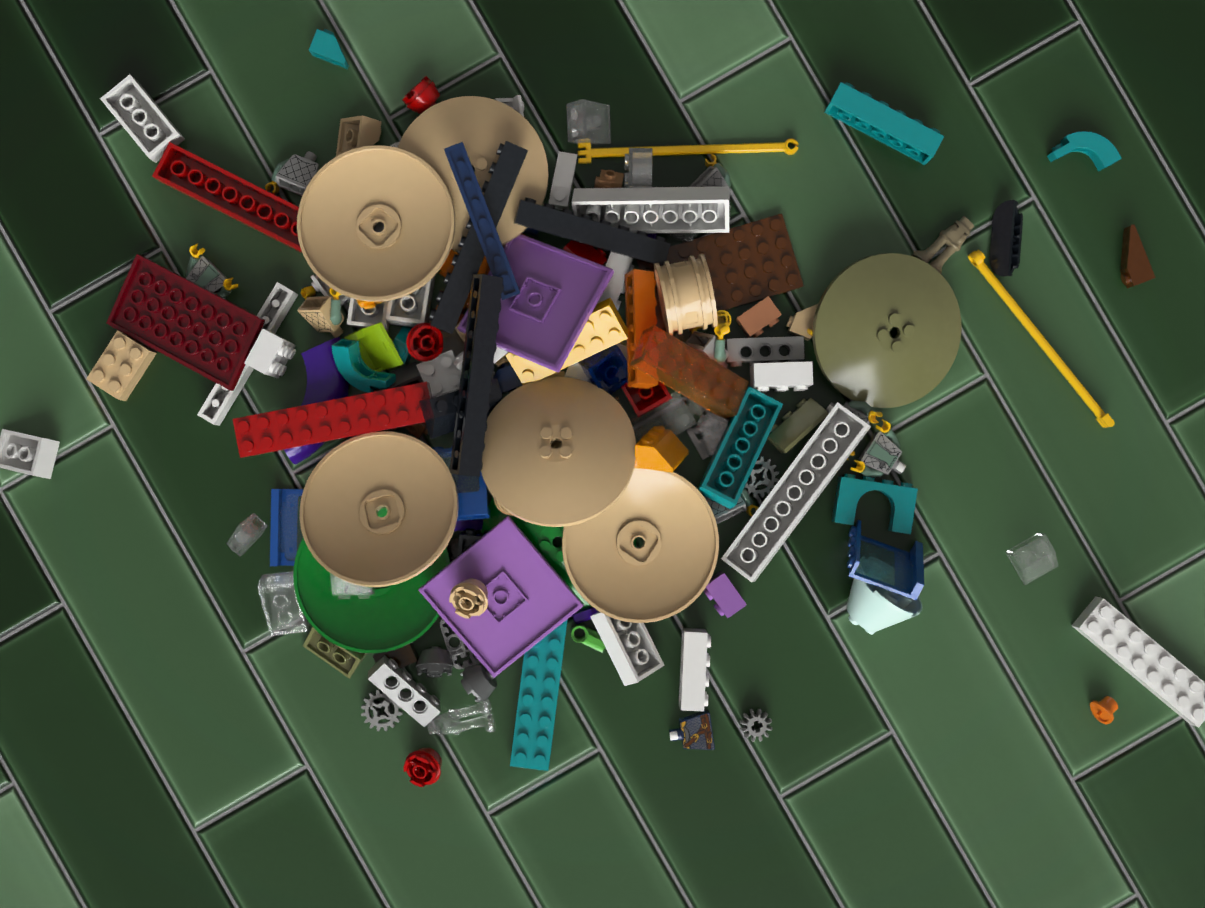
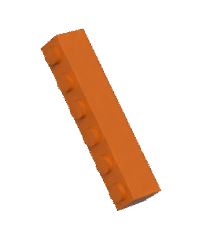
(640, 315)

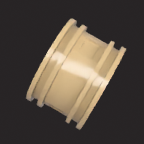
(686, 294)

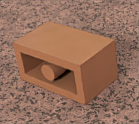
(758, 317)

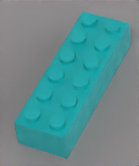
(884, 123)
(739, 448)

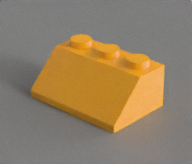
(659, 450)

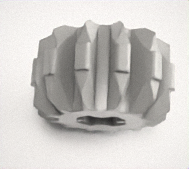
(761, 727)

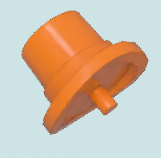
(1104, 709)

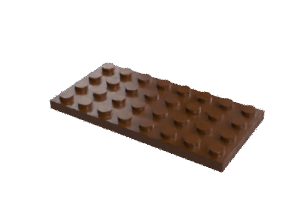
(742, 264)

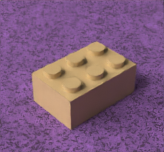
(121, 366)

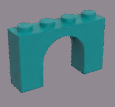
(901, 499)

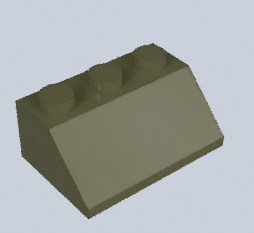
(796, 424)
(336, 656)

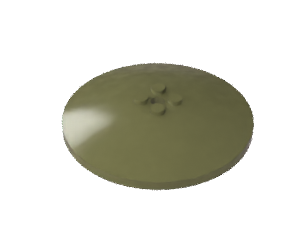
(856, 322)

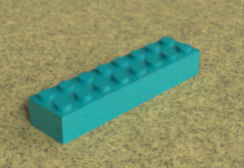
(538, 702)

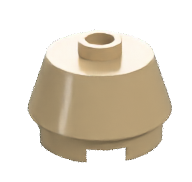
(469, 598)

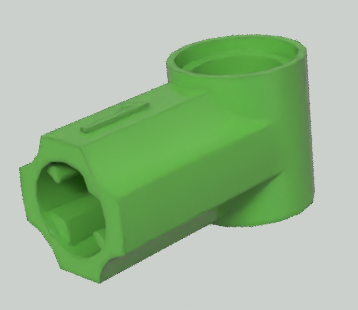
(590, 638)

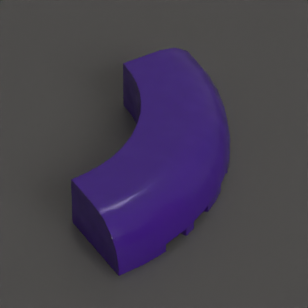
(323, 384)

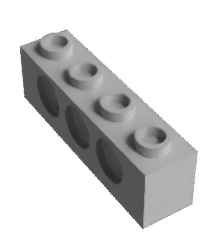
(794, 345)
(422, 713)

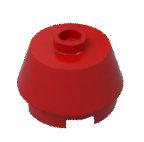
(422, 96)
(424, 342)
(423, 766)

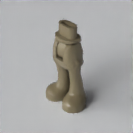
(952, 238)

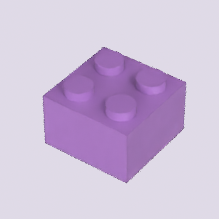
(724, 594)

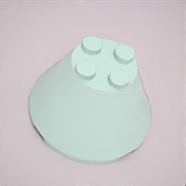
(879, 608)

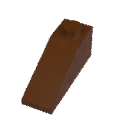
(1134, 262)

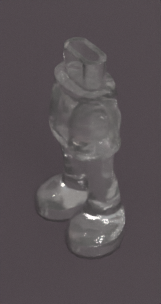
(451, 724)

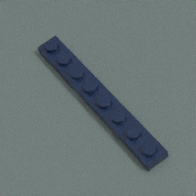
(481, 218)

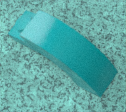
(1094, 145)
(355, 371)

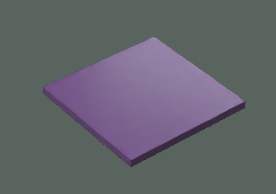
(552, 304)
(523, 596)

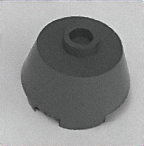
(434, 662)
(478, 682)

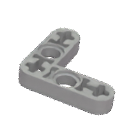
(455, 651)

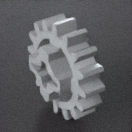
(765, 481)
(375, 705)

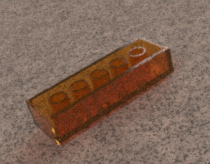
(689, 372)

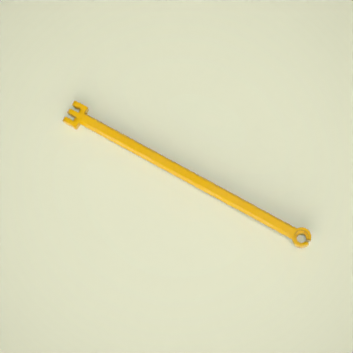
(688, 149)
(977, 259)

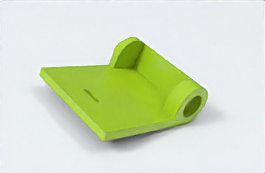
(376, 347)

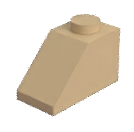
(801, 322)

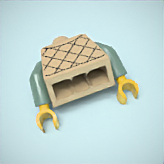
(322, 311)

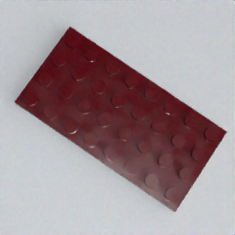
(185, 322)

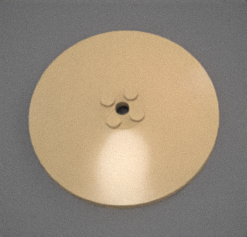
(481, 127)
(368, 189)
(356, 482)
(562, 483)
(664, 572)

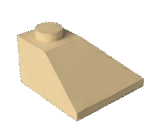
(357, 132)

